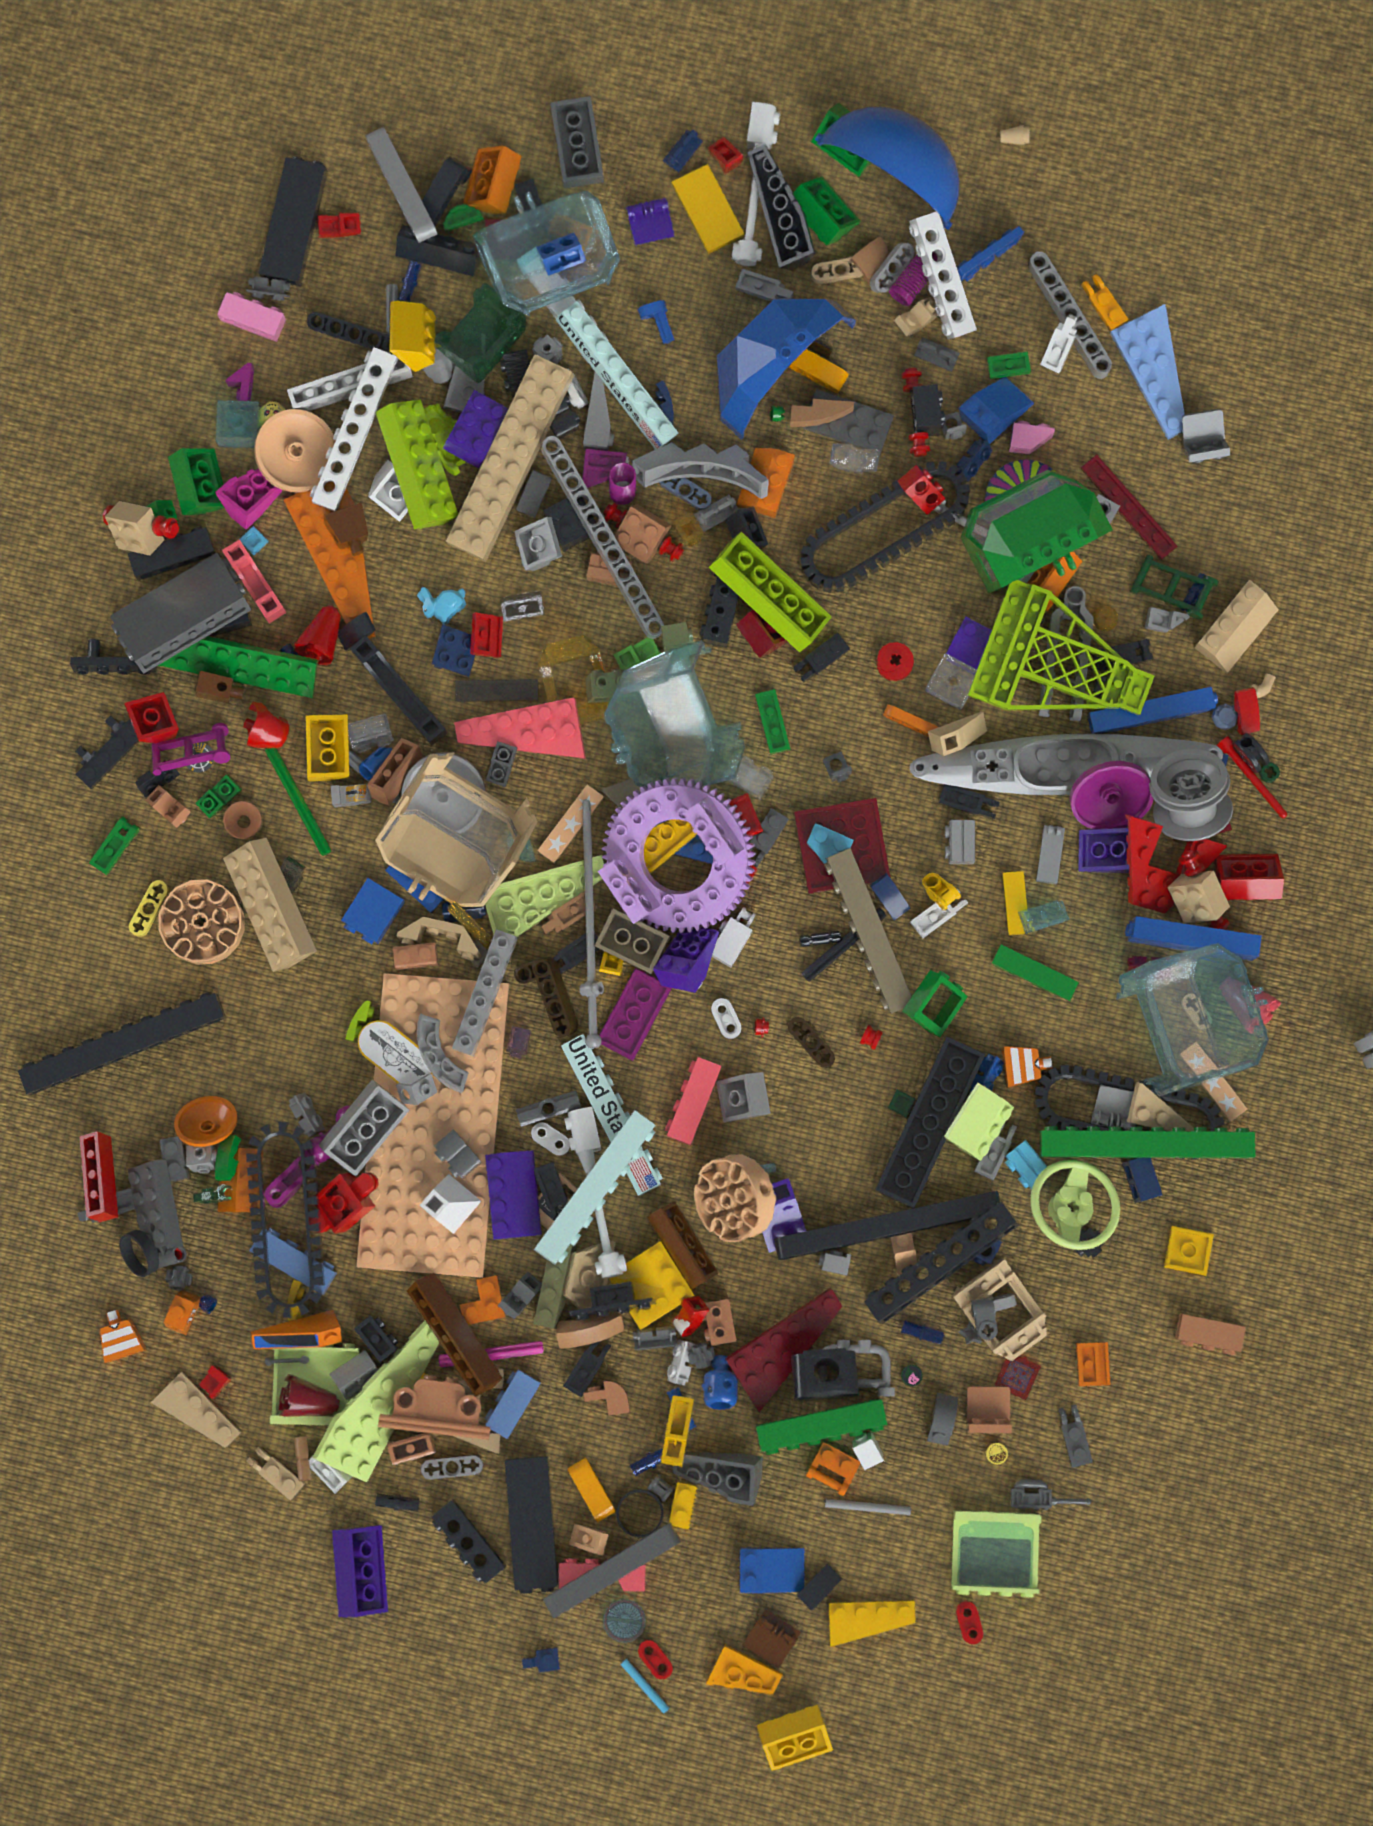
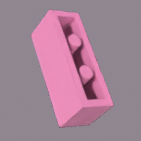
(251, 316)

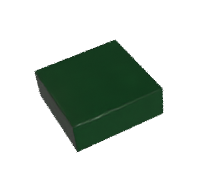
(901, 1103)

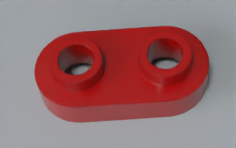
(969, 1622)
(653, 1660)

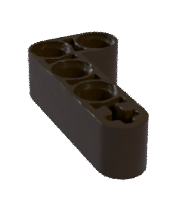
(549, 997)

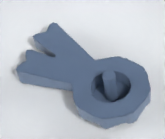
(1224, 716)

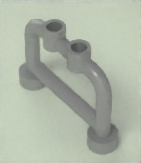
(864, 1346)

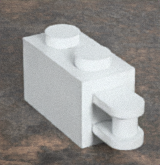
(733, 938)

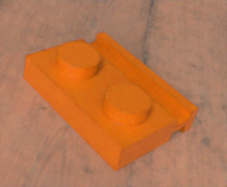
(1093, 1364)

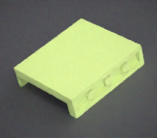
(317, 1371)

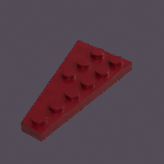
(766, 1360)

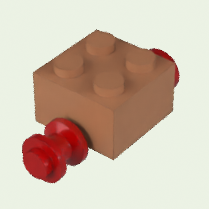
(642, 533)

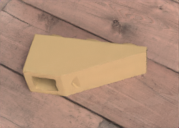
(957, 734)

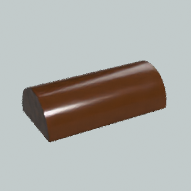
(682, 1245)

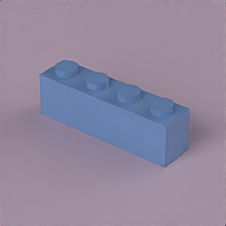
(293, 1261)

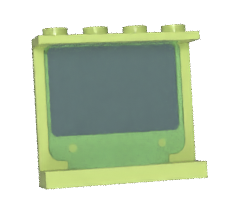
(995, 1553)

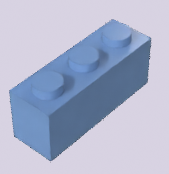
(512, 1403)

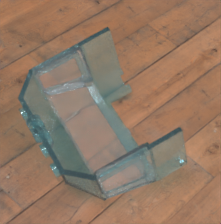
(514, 263)
(666, 723)
(1198, 1016)

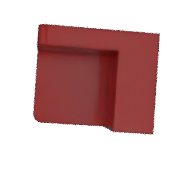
(214, 1381)

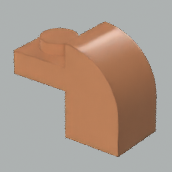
(168, 806)
(615, 1397)

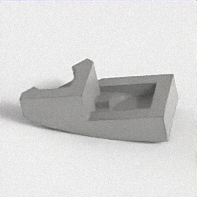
(1162, 620)

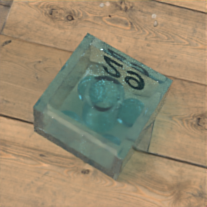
(237, 423)

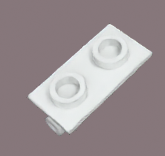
(677, 1372)

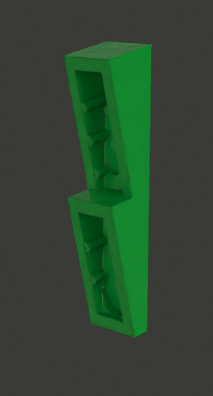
(1035, 973)

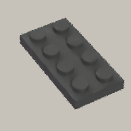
(861, 428)

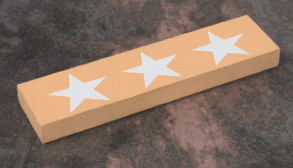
(569, 825)
(1225, 1098)

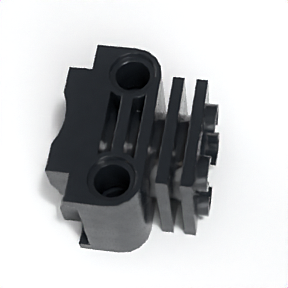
(809, 1388)

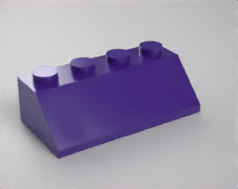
(513, 1195)
(360, 1571)

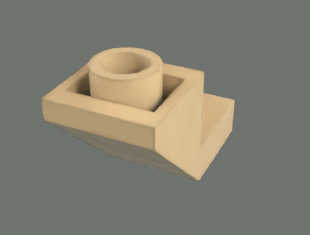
(917, 317)

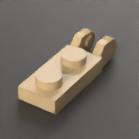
(277, 1474)

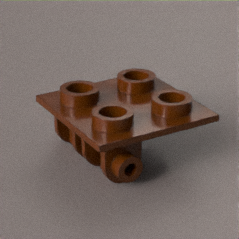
(772, 1638)

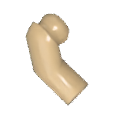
(1265, 687)

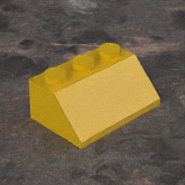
(412, 334)
(327, 747)
(794, 1737)

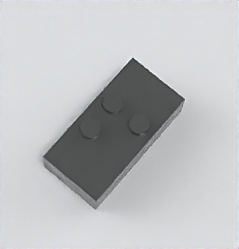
(577, 142)

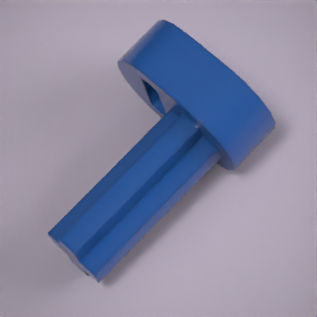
(658, 311)

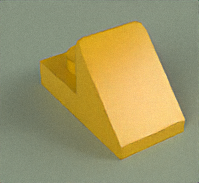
(611, 964)

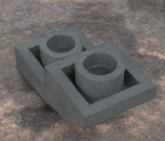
(533, 493)
(501, 764)

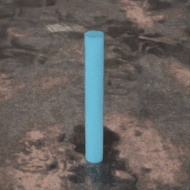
(644, 1685)

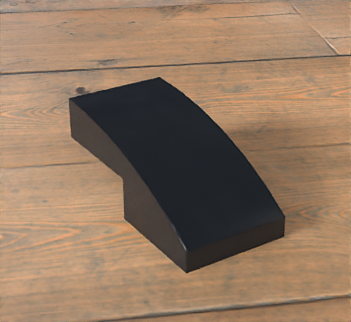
(355, 630)
(819, 1587)

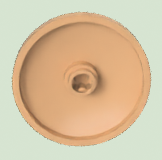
(293, 449)

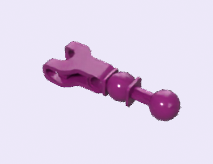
(291, 1178)

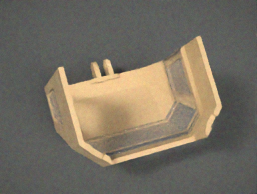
(453, 835)

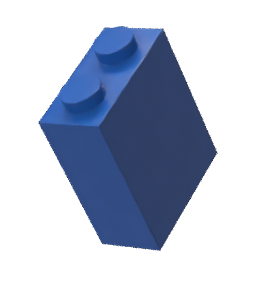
(372, 912)

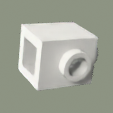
(867, 1450)

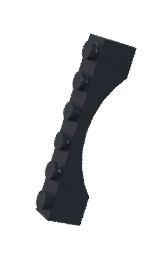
(398, 690)

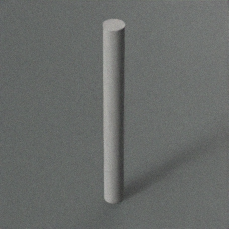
(871, 1507)

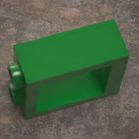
(923, 995)

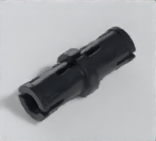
(397, 1502)

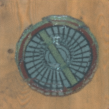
(624, 1620)

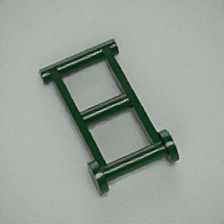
(1193, 611)

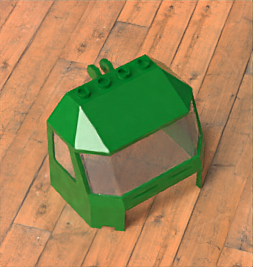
(1032, 528)

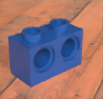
(561, 254)

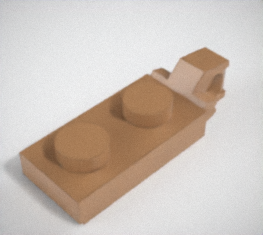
(566, 914)

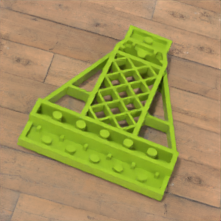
(1009, 651)

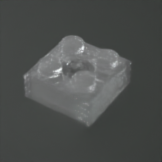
(939, 684)

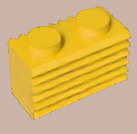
(683, 1505)

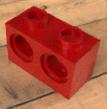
(921, 489)

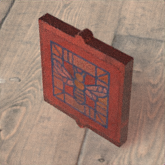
(1018, 1376)

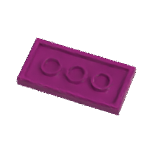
(634, 1014)

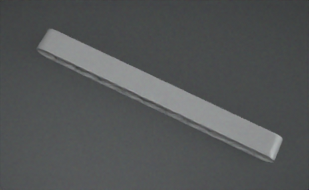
(602, 527)

